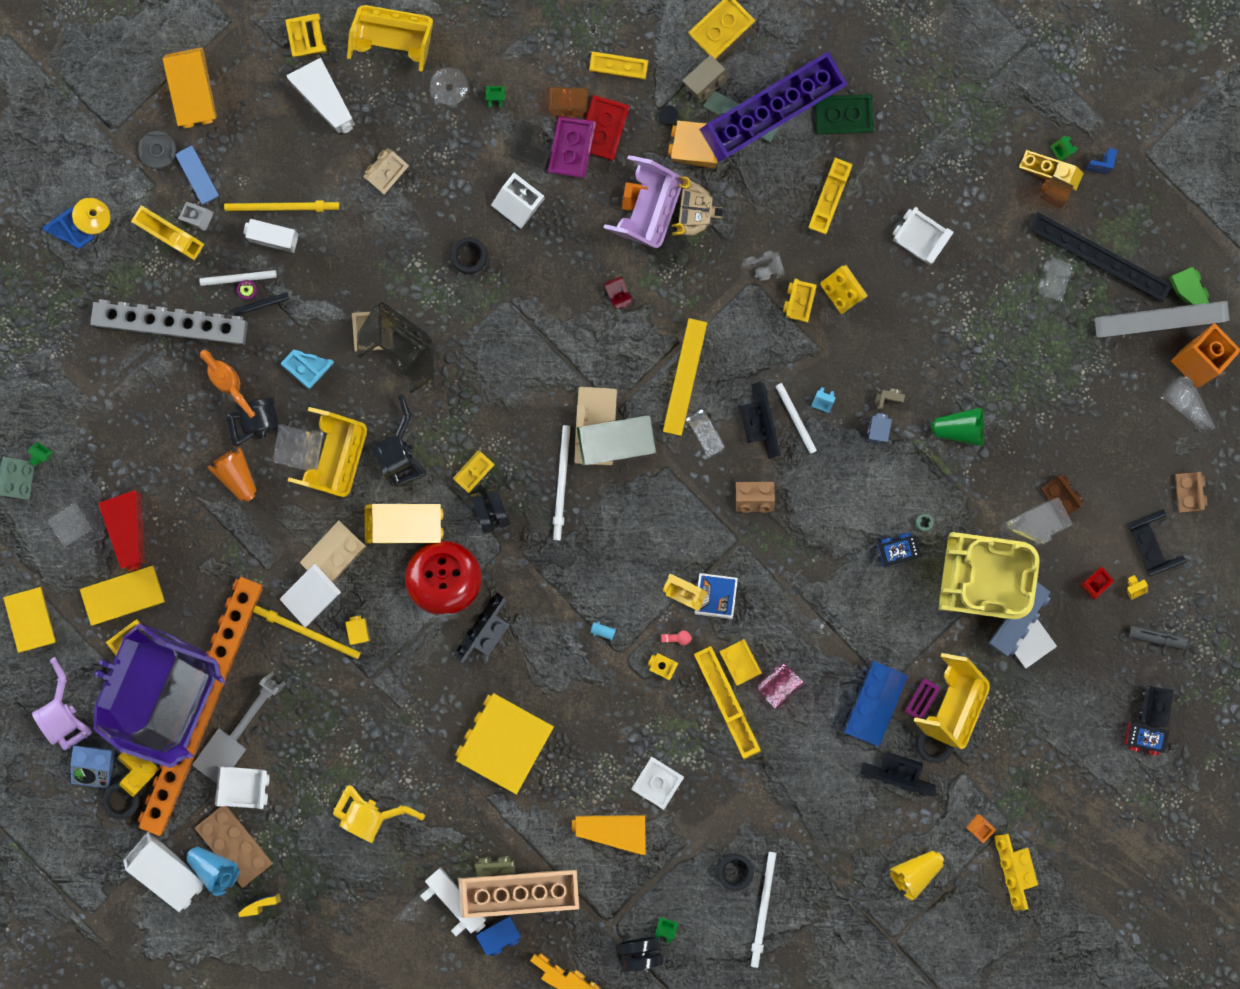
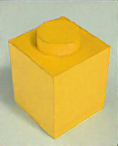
(357, 630)

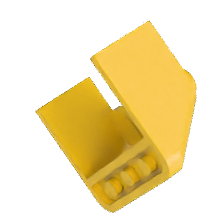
(391, 30)
(339, 454)
(961, 703)

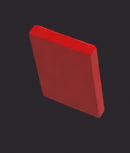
(610, 121)

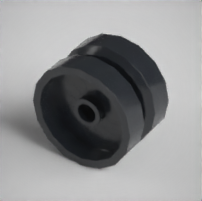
(488, 510)
(640, 958)

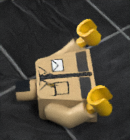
(695, 209)

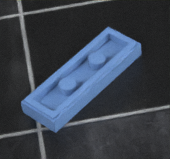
(197, 175)

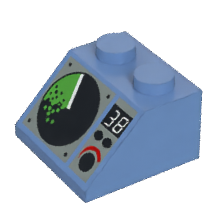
(92, 766)

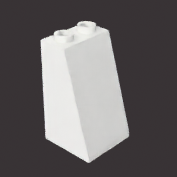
(319, 90)
(163, 872)

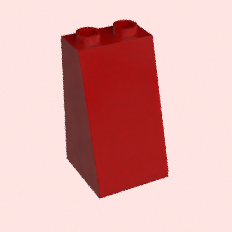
(125, 527)

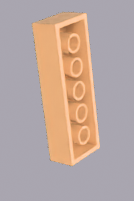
(518, 893)

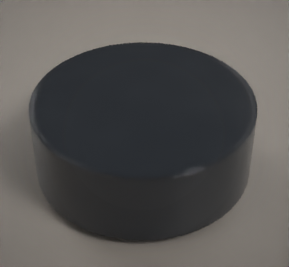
(668, 115)

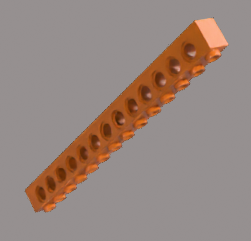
(253, 590)

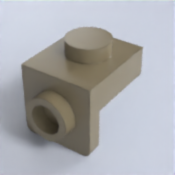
(892, 395)

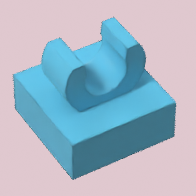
(823, 401)

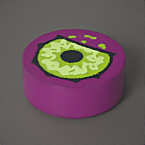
(247, 289)

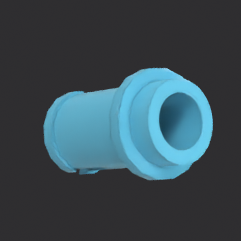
(603, 631)

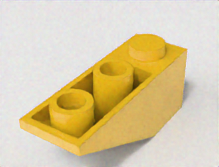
(1047, 167)

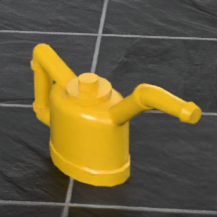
(363, 816)

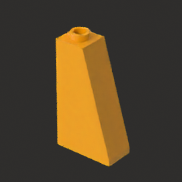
(613, 830)

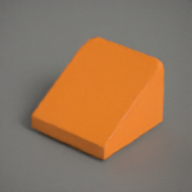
(981, 828)

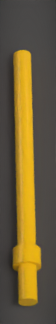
(319, 206)
(272, 617)

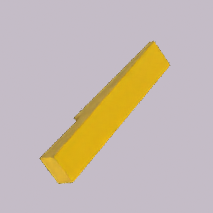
(685, 377)
(727, 703)

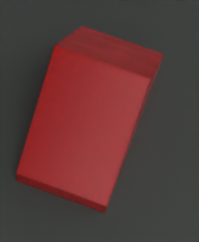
(1096, 583)

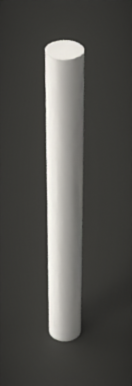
(238, 277)
(795, 417)

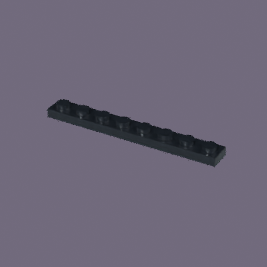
(1099, 257)

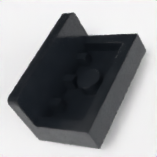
(1156, 706)

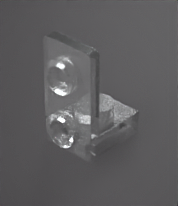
(776, 265)
(705, 433)

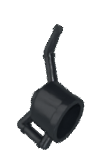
(259, 425)
(395, 455)

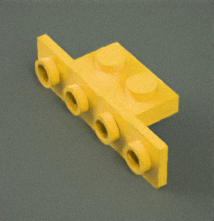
(1017, 871)

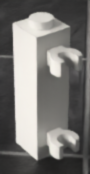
(449, 893)

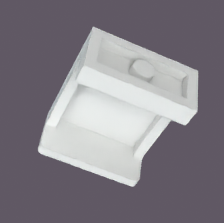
(921, 236)
(241, 787)

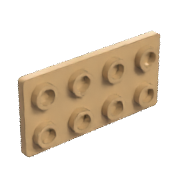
(594, 407)

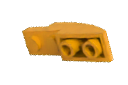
(555, 975)

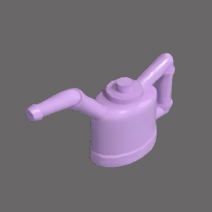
(59, 719)

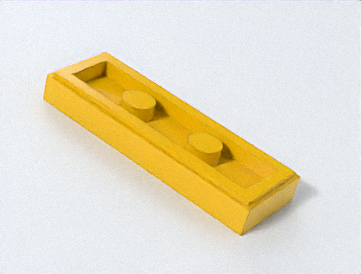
(618, 65)

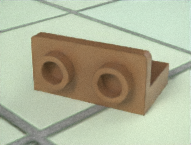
(1190, 492)

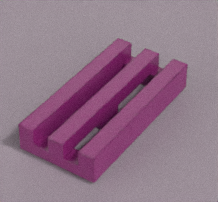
(930, 685)

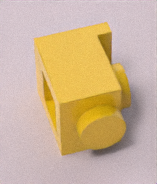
(669, 669)

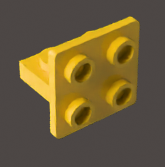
(843, 289)

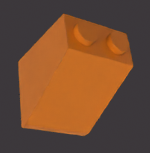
(1206, 355)

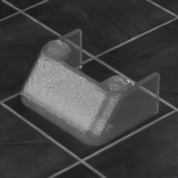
(1038, 523)

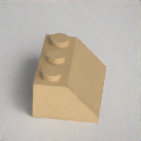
(334, 552)

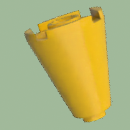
(916, 873)

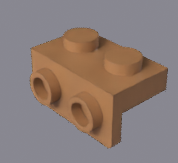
(755, 497)

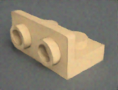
(385, 170)

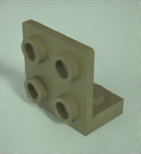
(502, 866)

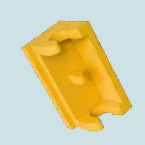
(473, 471)
(684, 592)

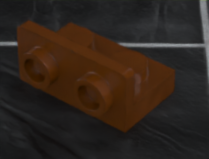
(1061, 488)

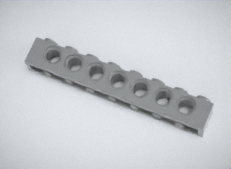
(235, 336)

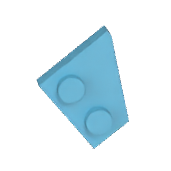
(306, 367)

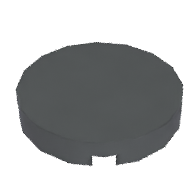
(157, 149)

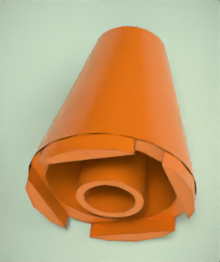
(235, 474)

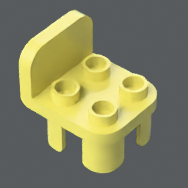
(989, 576)

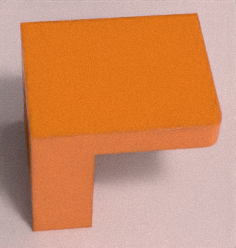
(630, 195)

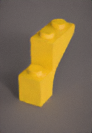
(167, 232)

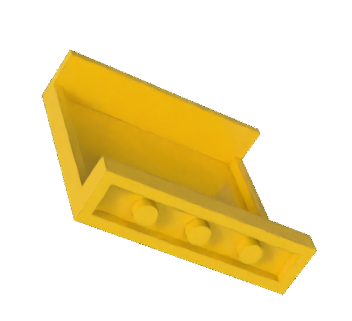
(504, 743)

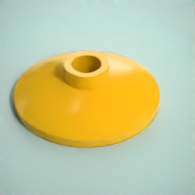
(88, 223)

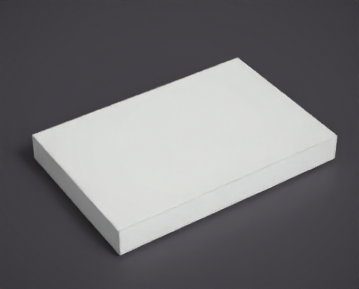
(310, 595)

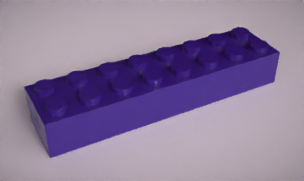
(773, 106)

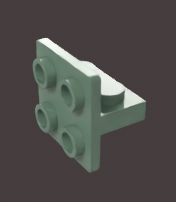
(16, 478)

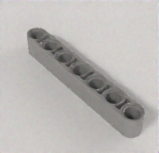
(1162, 319)

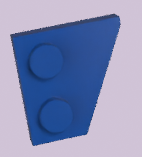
(65, 229)

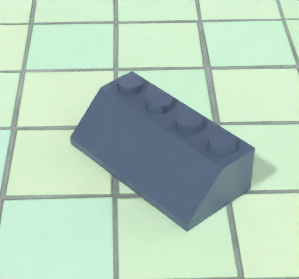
(1011, 630)

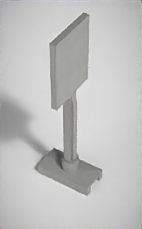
(224, 748)

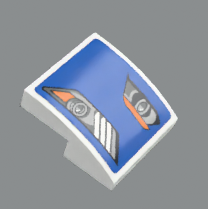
(720, 595)

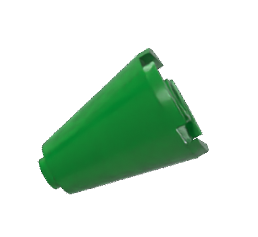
(961, 427)

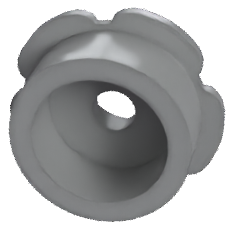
(763, 273)

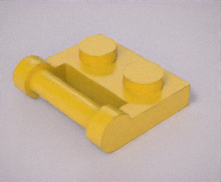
(299, 36)

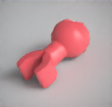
(682, 638)

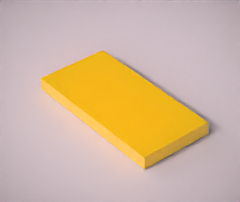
(122, 595)

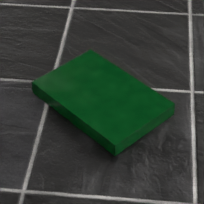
(844, 114)

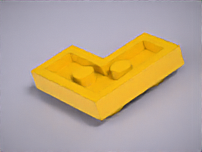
(140, 773)

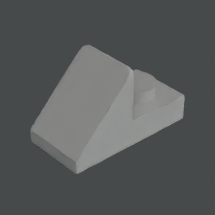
(196, 215)

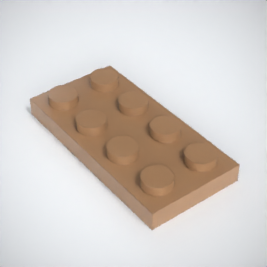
(232, 841)

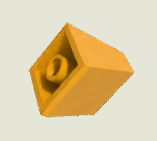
(691, 146)

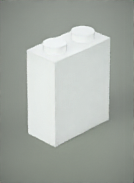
(271, 235)

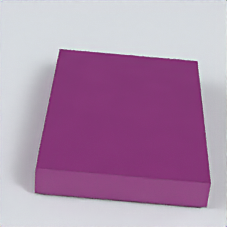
(571, 147)

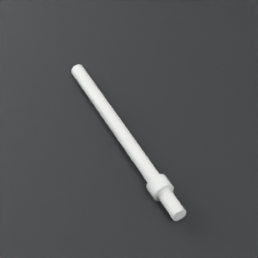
(558, 520)
(757, 946)

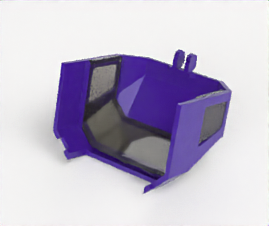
(154, 695)

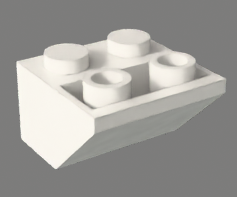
(517, 200)

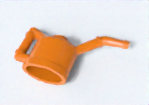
(226, 380)

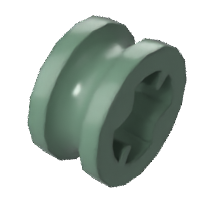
(919, 520)

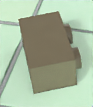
(706, 78)

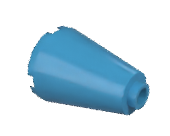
(213, 870)

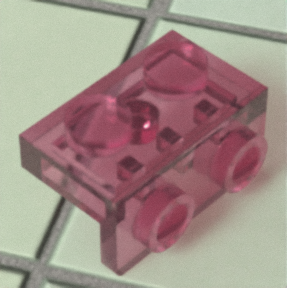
(780, 685)

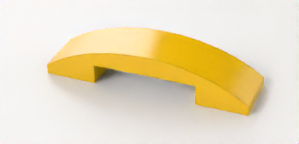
(830, 196)

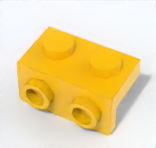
(800, 300)

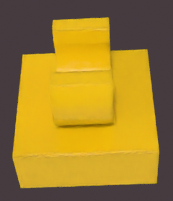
(1136, 588)

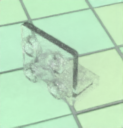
(298, 447)

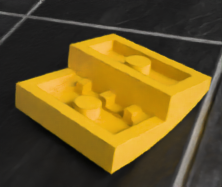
(256, 907)

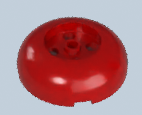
(460, 590)

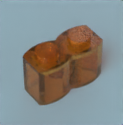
(568, 100)

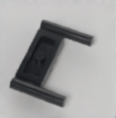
(1149, 546)

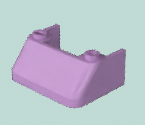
(653, 206)

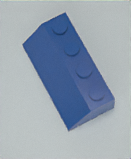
(875, 703)

